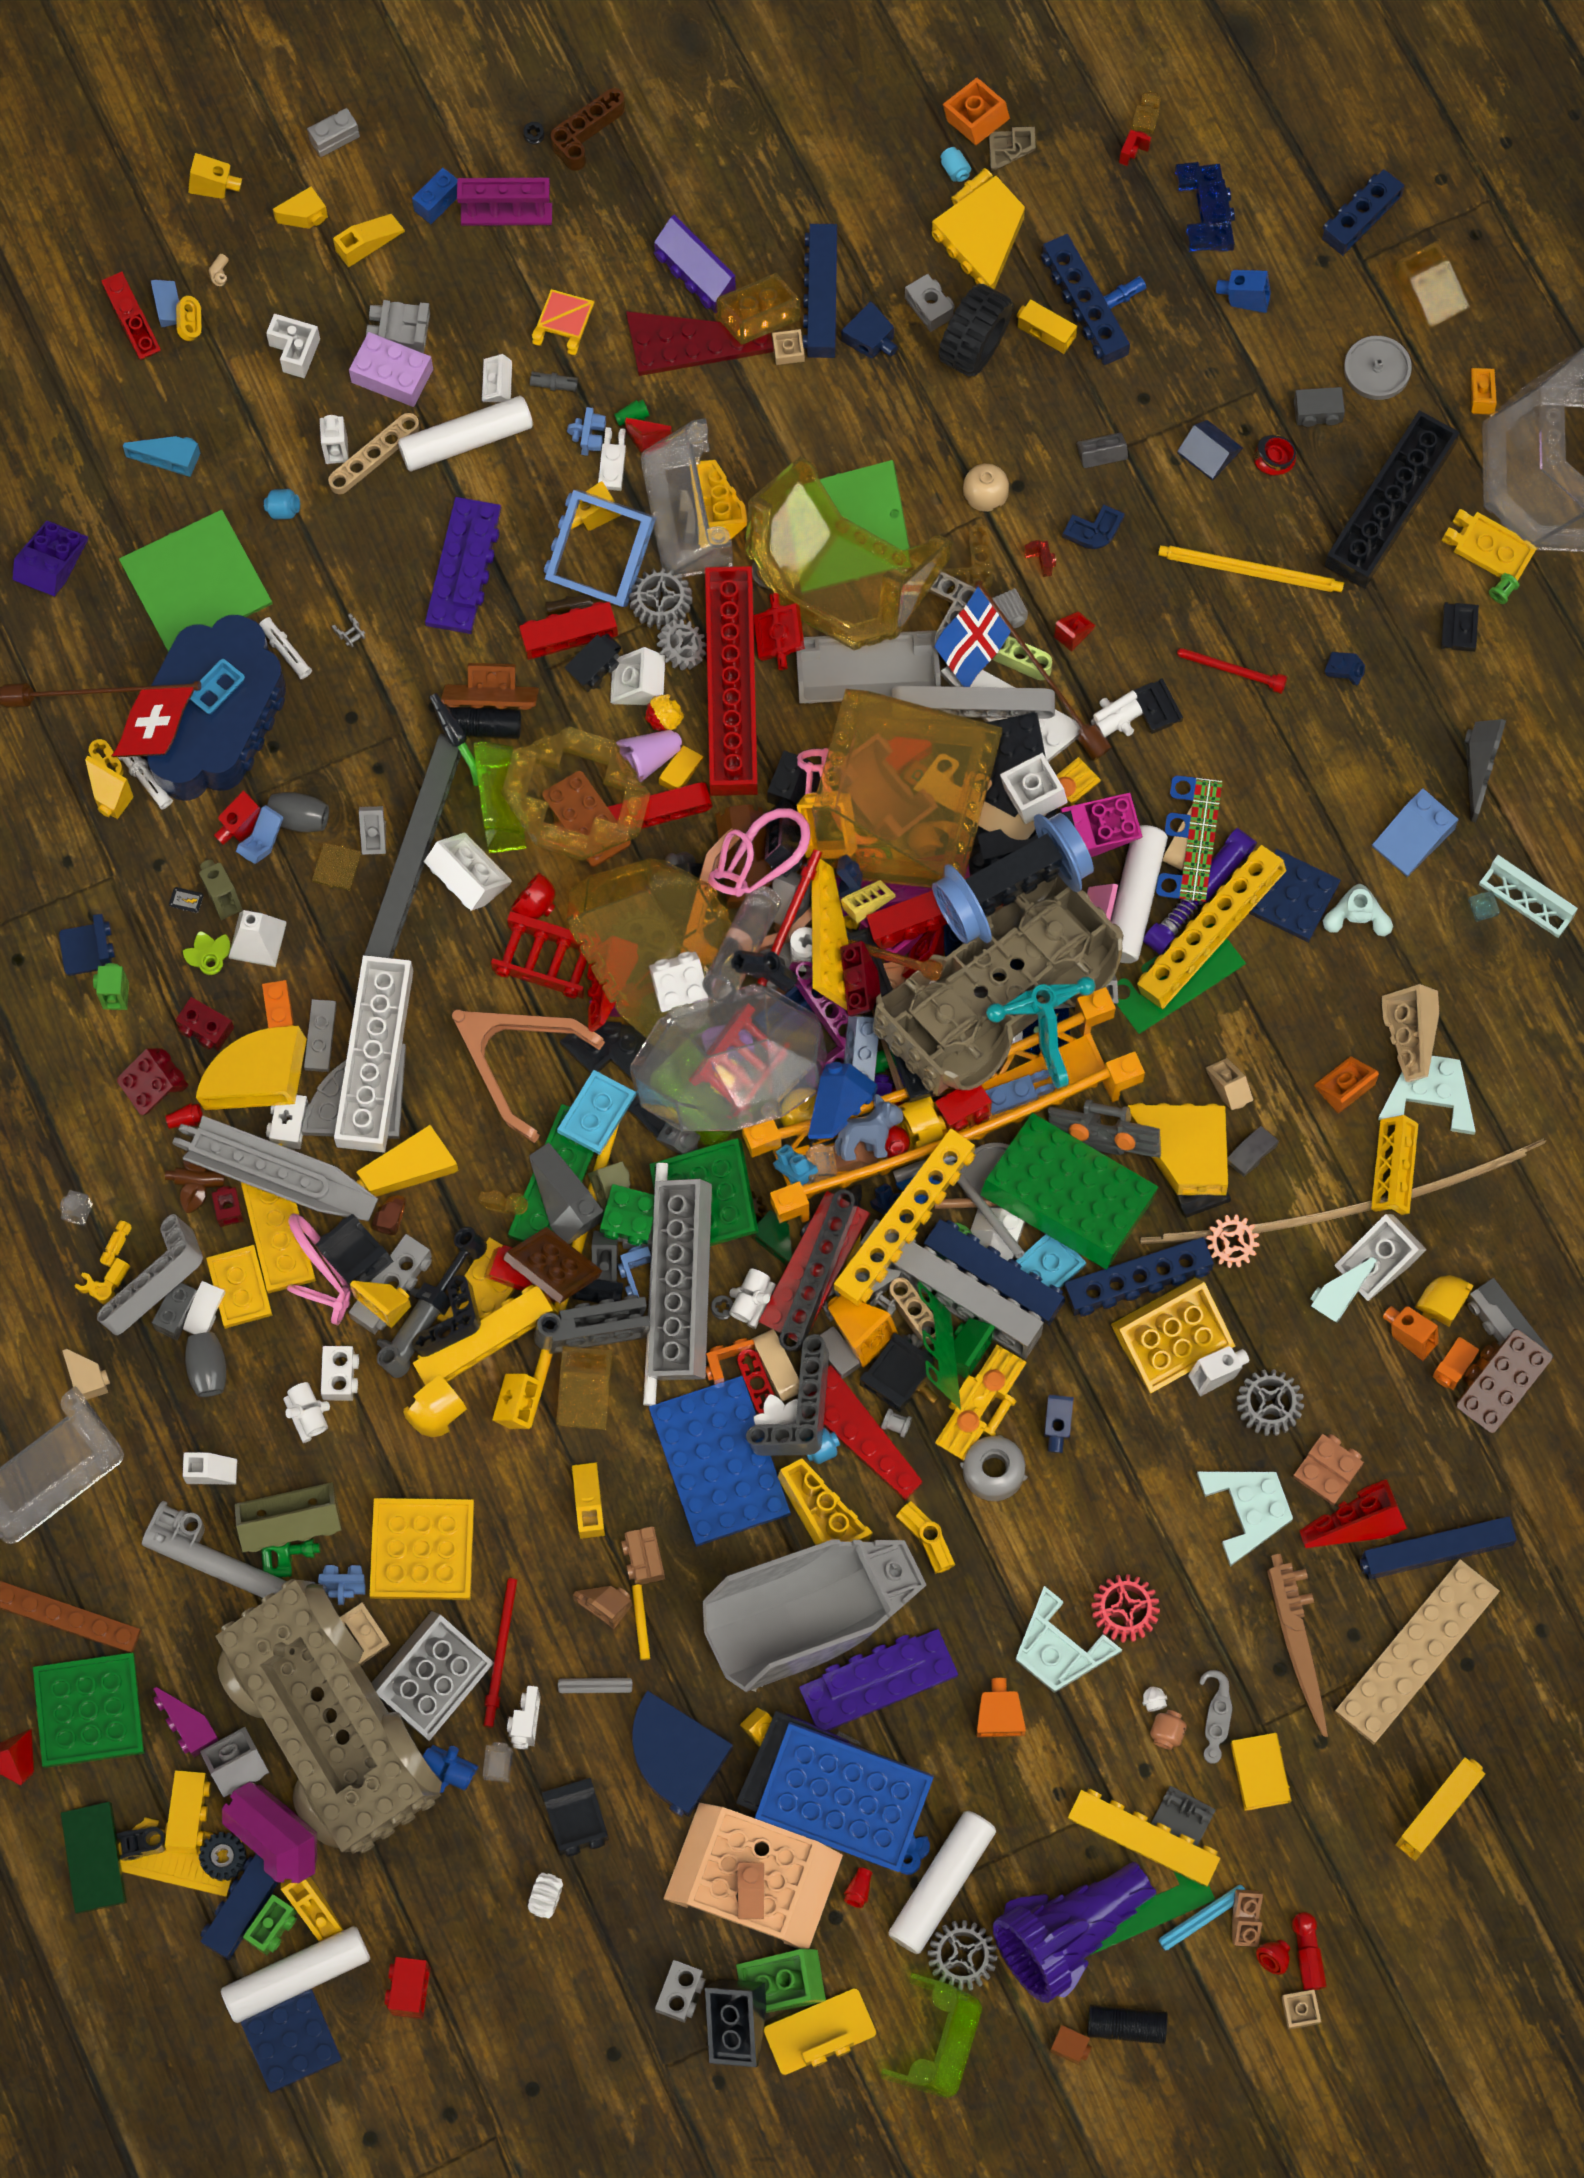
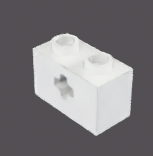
(291, 1133)

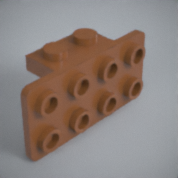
(490, 686)
(576, 806)

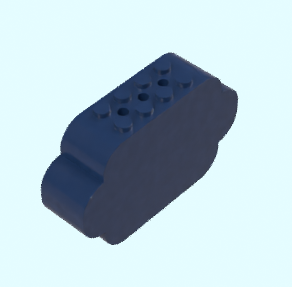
(219, 746)

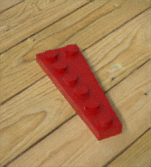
(865, 1438)

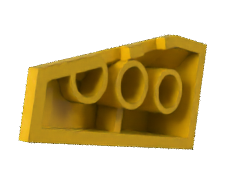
(720, 499)

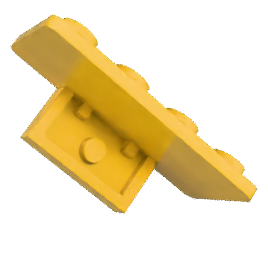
(820, 2032)

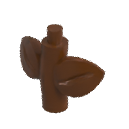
(194, 1181)

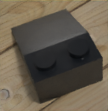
(735, 2021)

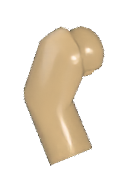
(216, 270)

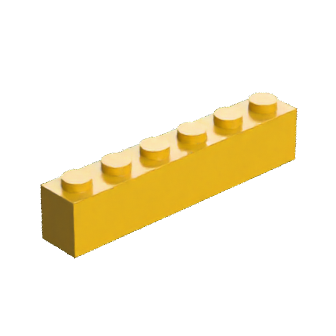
(495, 1332)
(1144, 1838)

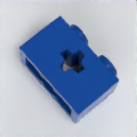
(435, 196)

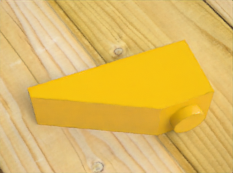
(312, 1907)

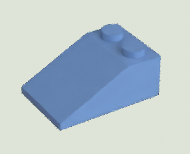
(1415, 832)

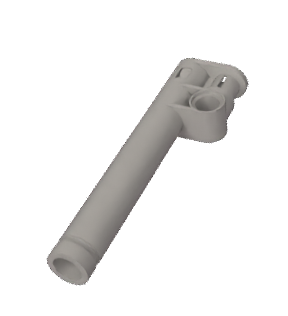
(170, 1538)

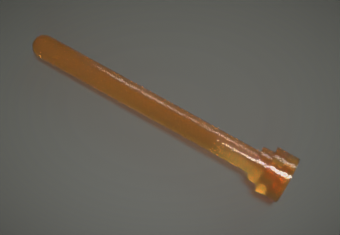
(930, 969)

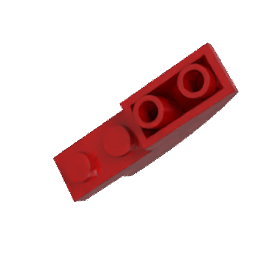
(130, 316)

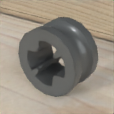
(718, 1301)

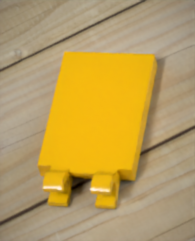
(1489, 545)

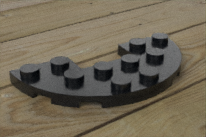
(620, 1048)

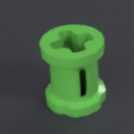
(1502, 598)

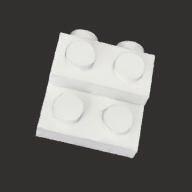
(678, 980)
(524, 1723)

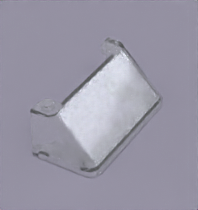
(678, 503)
(55, 1468)

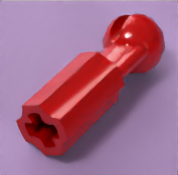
(1309, 1954)

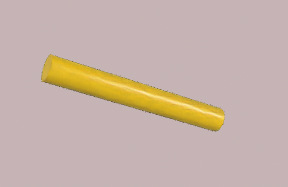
(640, 1622)

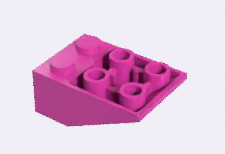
(1106, 823)

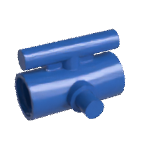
(450, 1767)

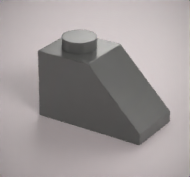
(605, 1256)

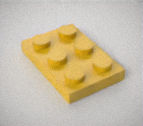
(243, 1284)

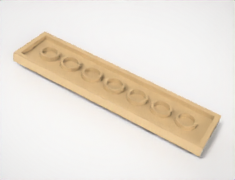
(1416, 1651)

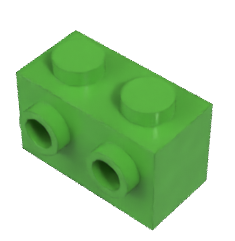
(112, 987)
(270, 1924)

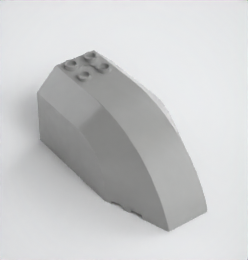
(806, 1607)

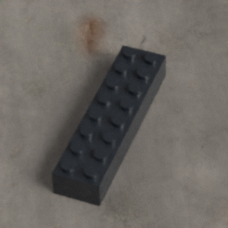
(1392, 499)

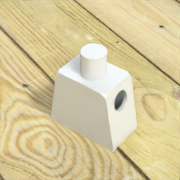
(1217, 1369)

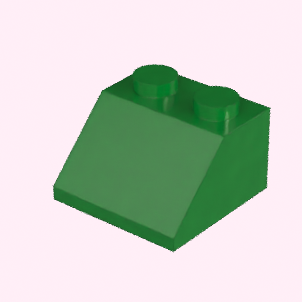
(971, 1344)

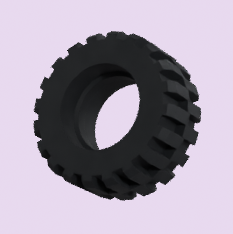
(975, 330)

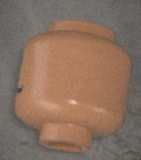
(1168, 1730)

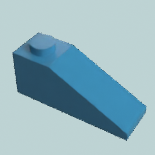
(167, 453)

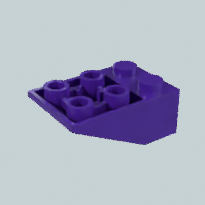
(48, 558)

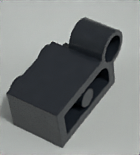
(594, 661)

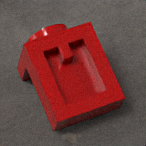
(1134, 141)

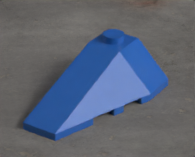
(839, 1097)

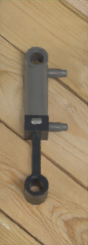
(396, 1355)

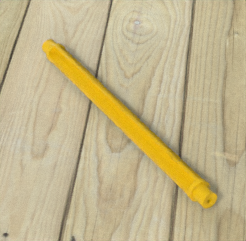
(1251, 568)

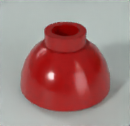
(897, 1142)
(1274, 1956)

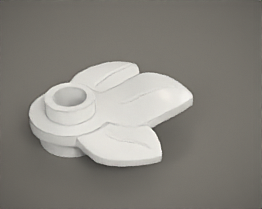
(777, 1413)

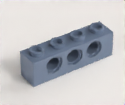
(861, 1045)

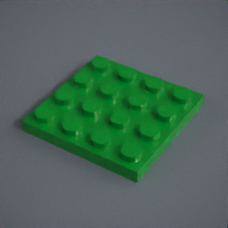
(731, 1198)
(88, 1710)

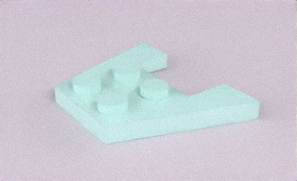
(1442, 1088)
(1258, 1504)
(1054, 1656)

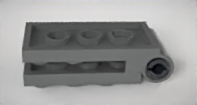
(593, 1325)

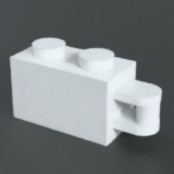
(334, 439)

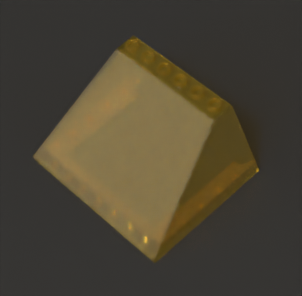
(902, 789)

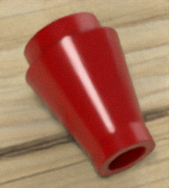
(187, 1115)
(858, 1889)

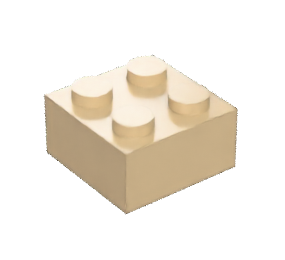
(788, 347)
(1301, 2009)

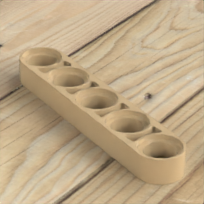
(368, 463)

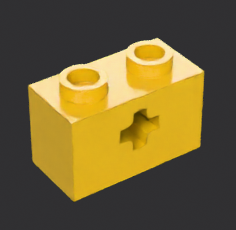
(517, 1401)

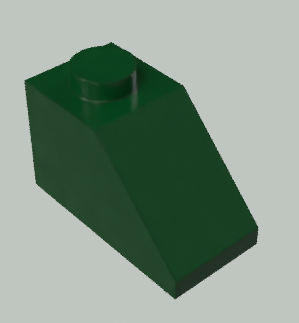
(774, 1237)

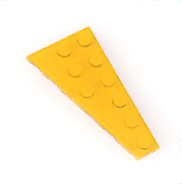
(827, 936)

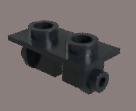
(599, 1291)

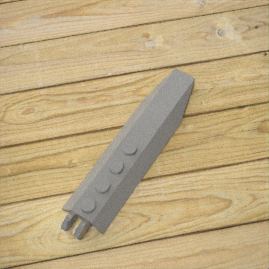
(275, 1169)

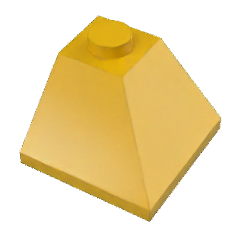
(109, 789)
(382, 1300)

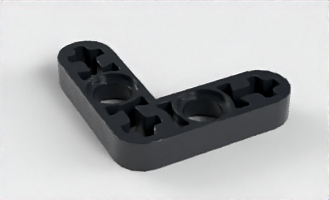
(465, 1319)

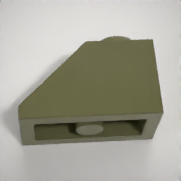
(604, 1178)

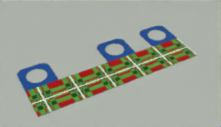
(1200, 831)

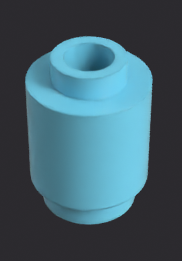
(955, 164)

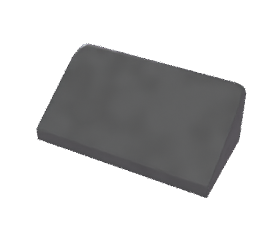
(1102, 450)

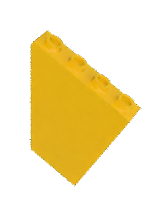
(981, 230)
(1191, 1145)
(1440, 1808)

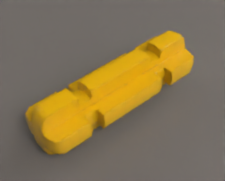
(115, 1243)

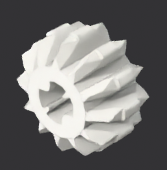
(545, 1895)

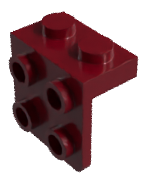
(151, 1079)

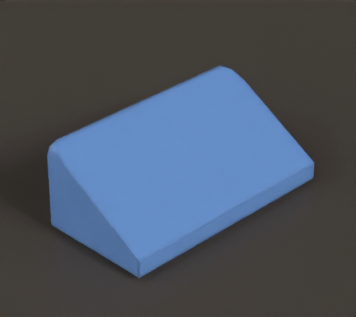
(166, 301)

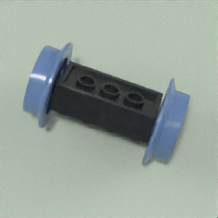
(971, 900)

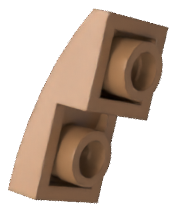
(1245, 1919)

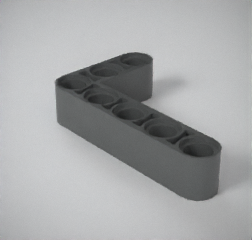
(806, 1406)

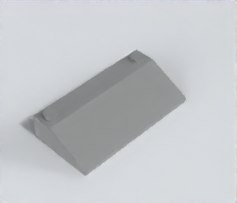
(830, 667)

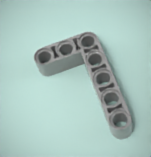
(957, 597)
(157, 1280)

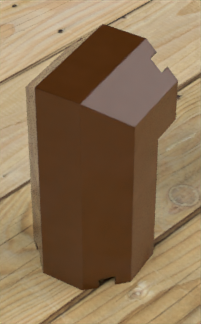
(741, 818)

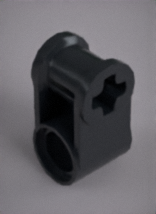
(136, 1843)

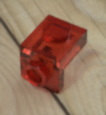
(1046, 559)

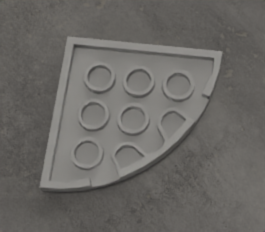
(323, 1110)

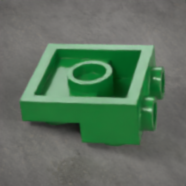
(628, 1215)

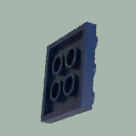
(1297, 898)
(291, 2041)

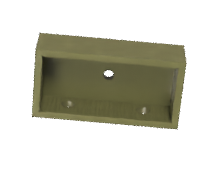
(287, 1517)

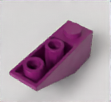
(190, 1724)

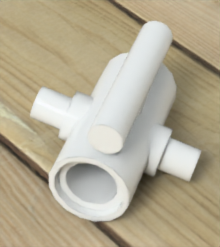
(1117, 714)
(751, 1297)
(306, 1411)

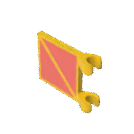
(564, 316)

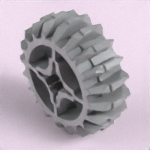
(642, 595)
(1263, 1395)
(955, 1945)

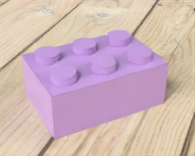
(391, 369)

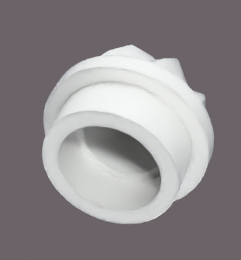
(1154, 1699)

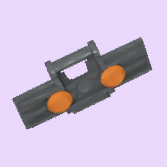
(1105, 1138)

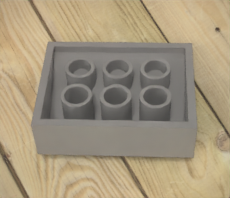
(431, 1675)

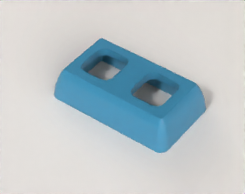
(209, 683)

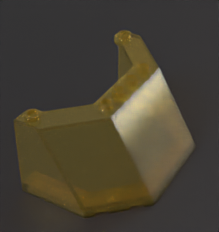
(832, 568)

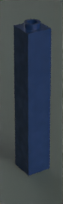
(1438, 1548)

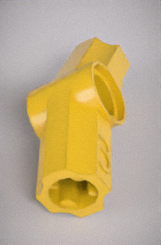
(935, 1549)

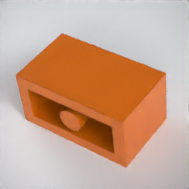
(278, 1004)

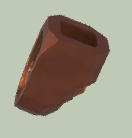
(389, 1216)

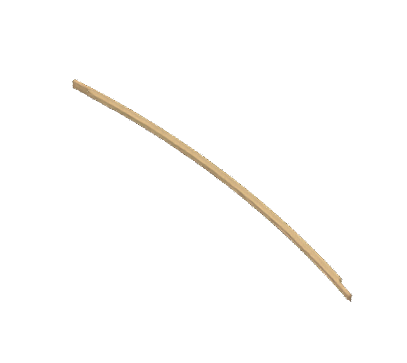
(1354, 1209)

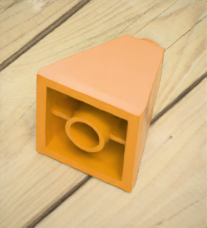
(862, 1326)

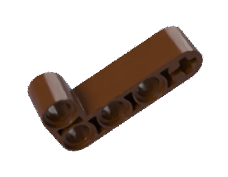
(608, 105)

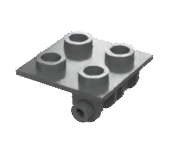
(1184, 1815)

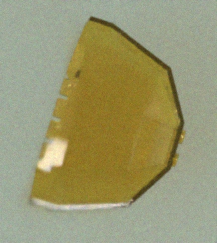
(638, 918)

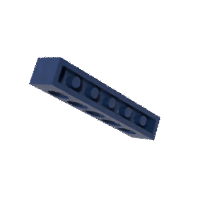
(1063, 250)
(1194, 1251)

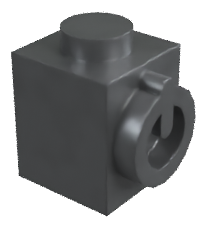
(677, 1140)

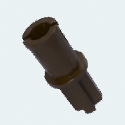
(565, 605)

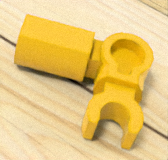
(105, 1291)

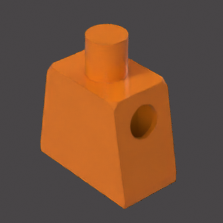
(1413, 1331)
(1000, 1712)

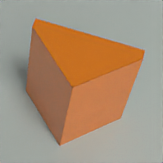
(1347, 1083)

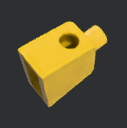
(211, 177)
(593, 515)

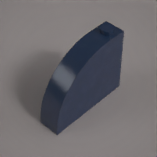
(676, 1754)

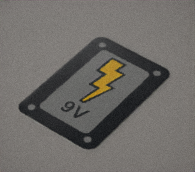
(186, 900)

